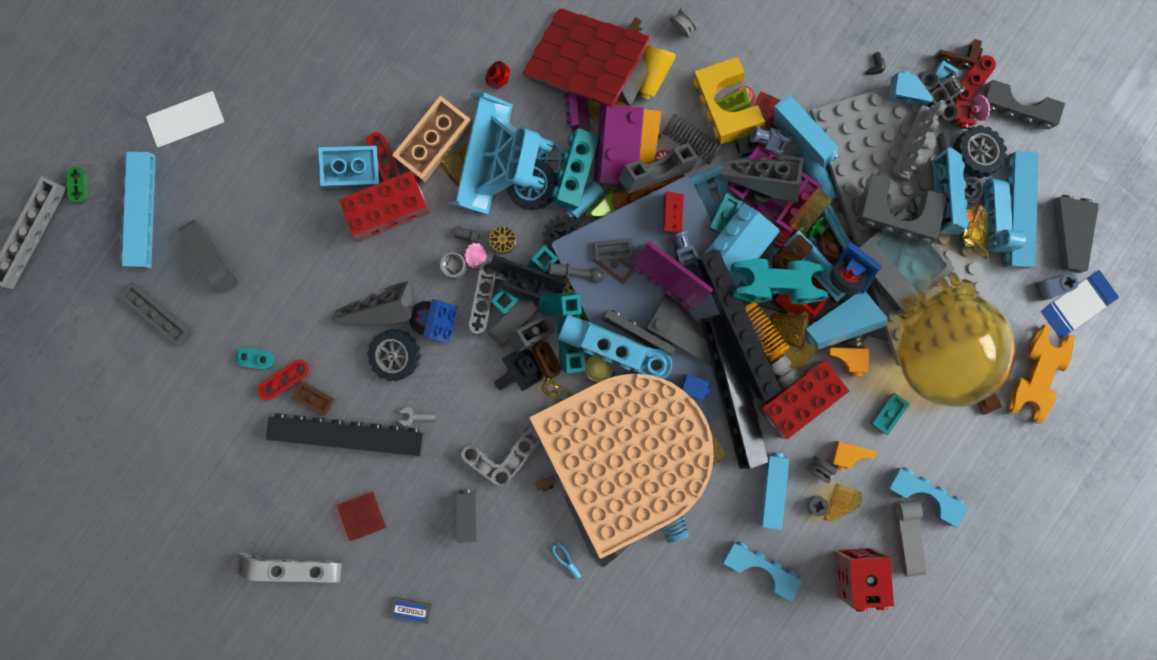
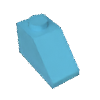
(908, 89)

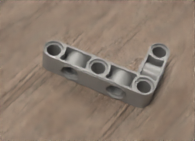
(510, 465)
(254, 568)

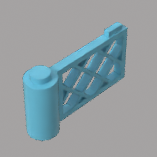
(592, 190)

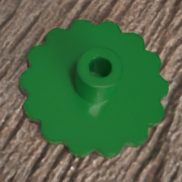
(817, 227)

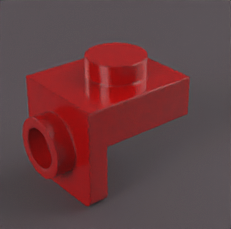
(965, 115)

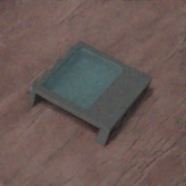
(906, 266)

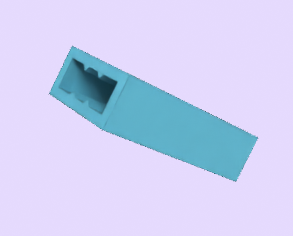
(804, 131)
(846, 321)
(773, 492)

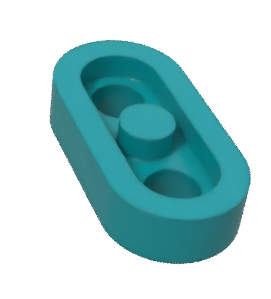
(254, 358)

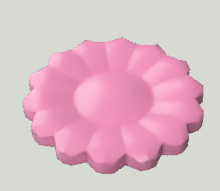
(981, 108)
(475, 255)

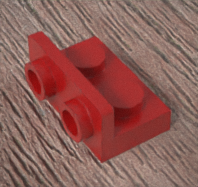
(673, 212)

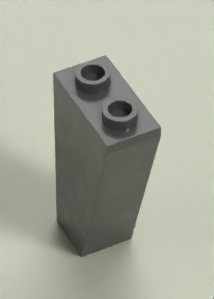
(1075, 231)

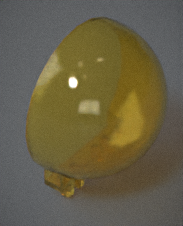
(955, 345)

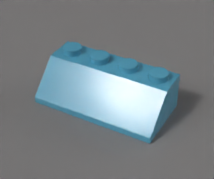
(949, 181)
(744, 238)

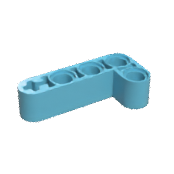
(998, 206)

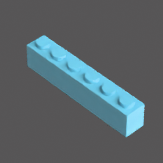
(1023, 194)
(138, 210)

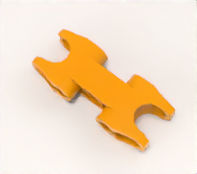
(1045, 363)

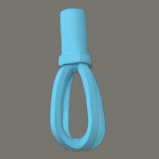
(570, 566)

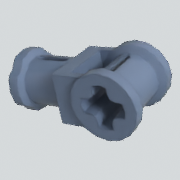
(773, 139)
(684, 250)

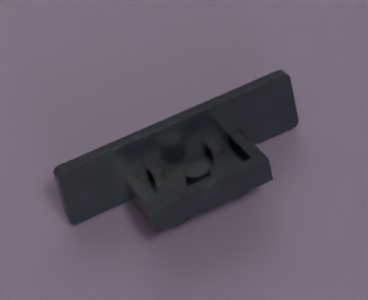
(526, 280)

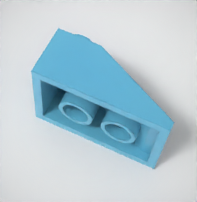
(347, 166)

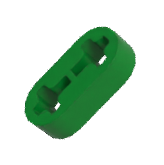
(81, 183)

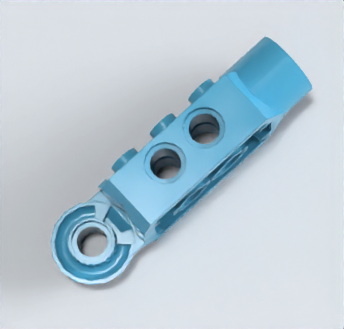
(636, 355)

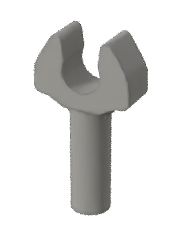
(415, 416)

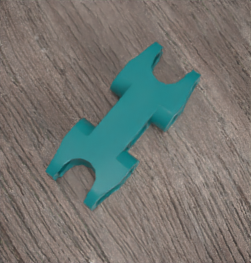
(766, 281)

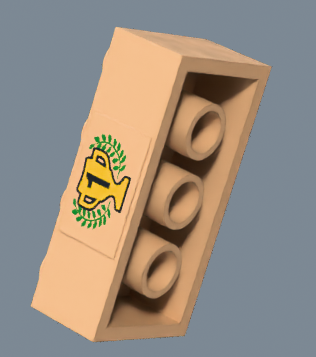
(432, 139)

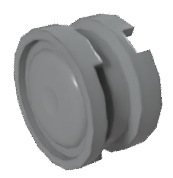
(684, 22)

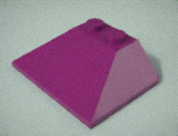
(777, 211)

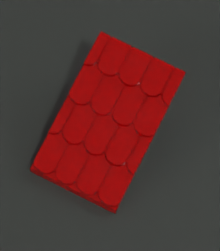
(590, 59)

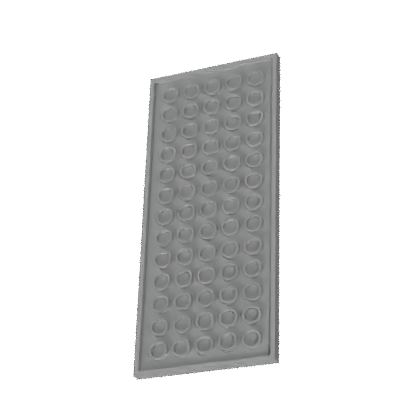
(868, 140)

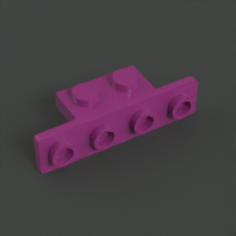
(579, 112)

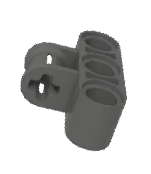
(948, 89)

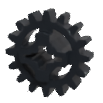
(555, 231)

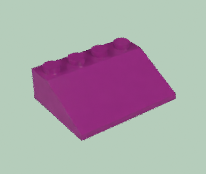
(670, 275)

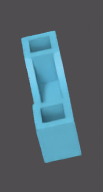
(947, 508)
(783, 582)

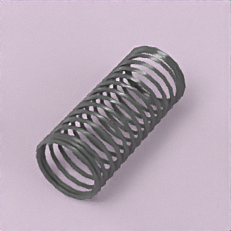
(709, 159)

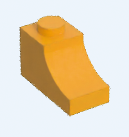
(853, 359)
(846, 455)

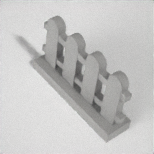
(917, 140)

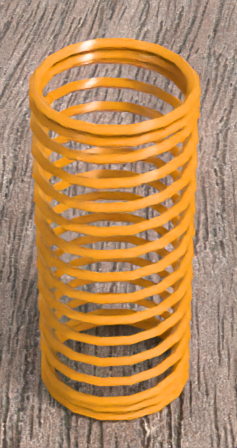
(771, 357)

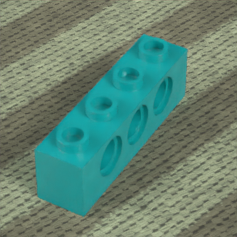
(587, 144)

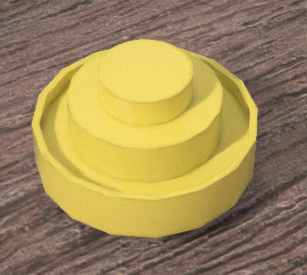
(598, 369)

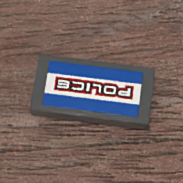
(410, 610)

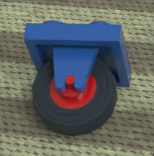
(854, 271)
(434, 319)

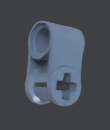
(1055, 286)

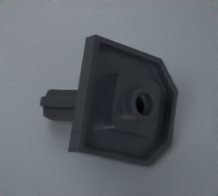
(521, 369)

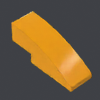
(649, 136)

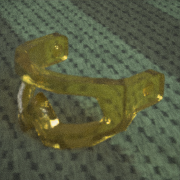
(554, 392)

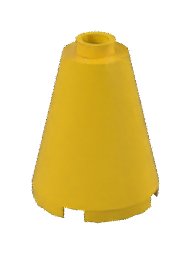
(658, 64)

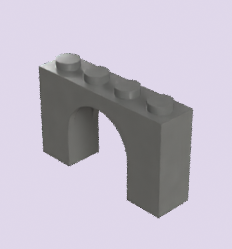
(876, 214)

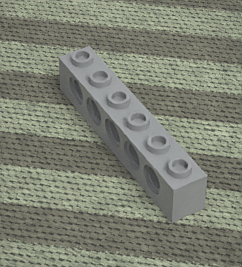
(29, 230)

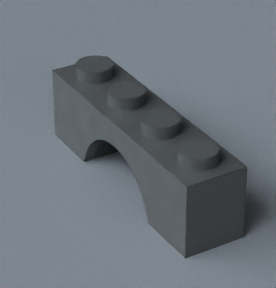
(1000, 97)
(675, 163)

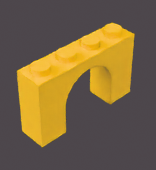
(726, 125)

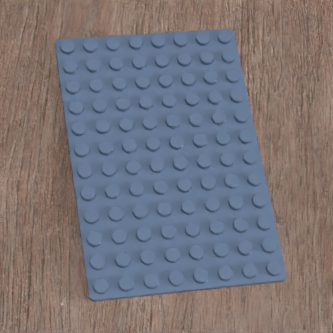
(637, 296)

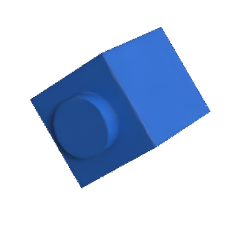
(695, 387)

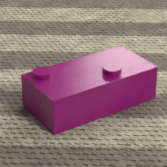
(618, 141)

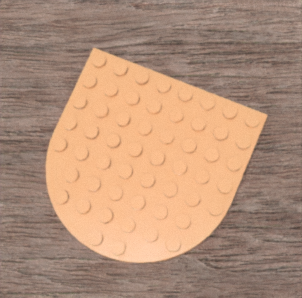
(628, 456)

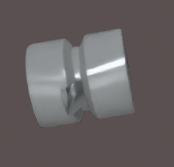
(453, 265)
(784, 372)

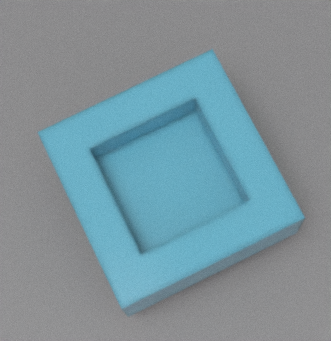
(944, 69)

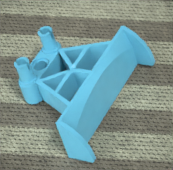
(496, 156)

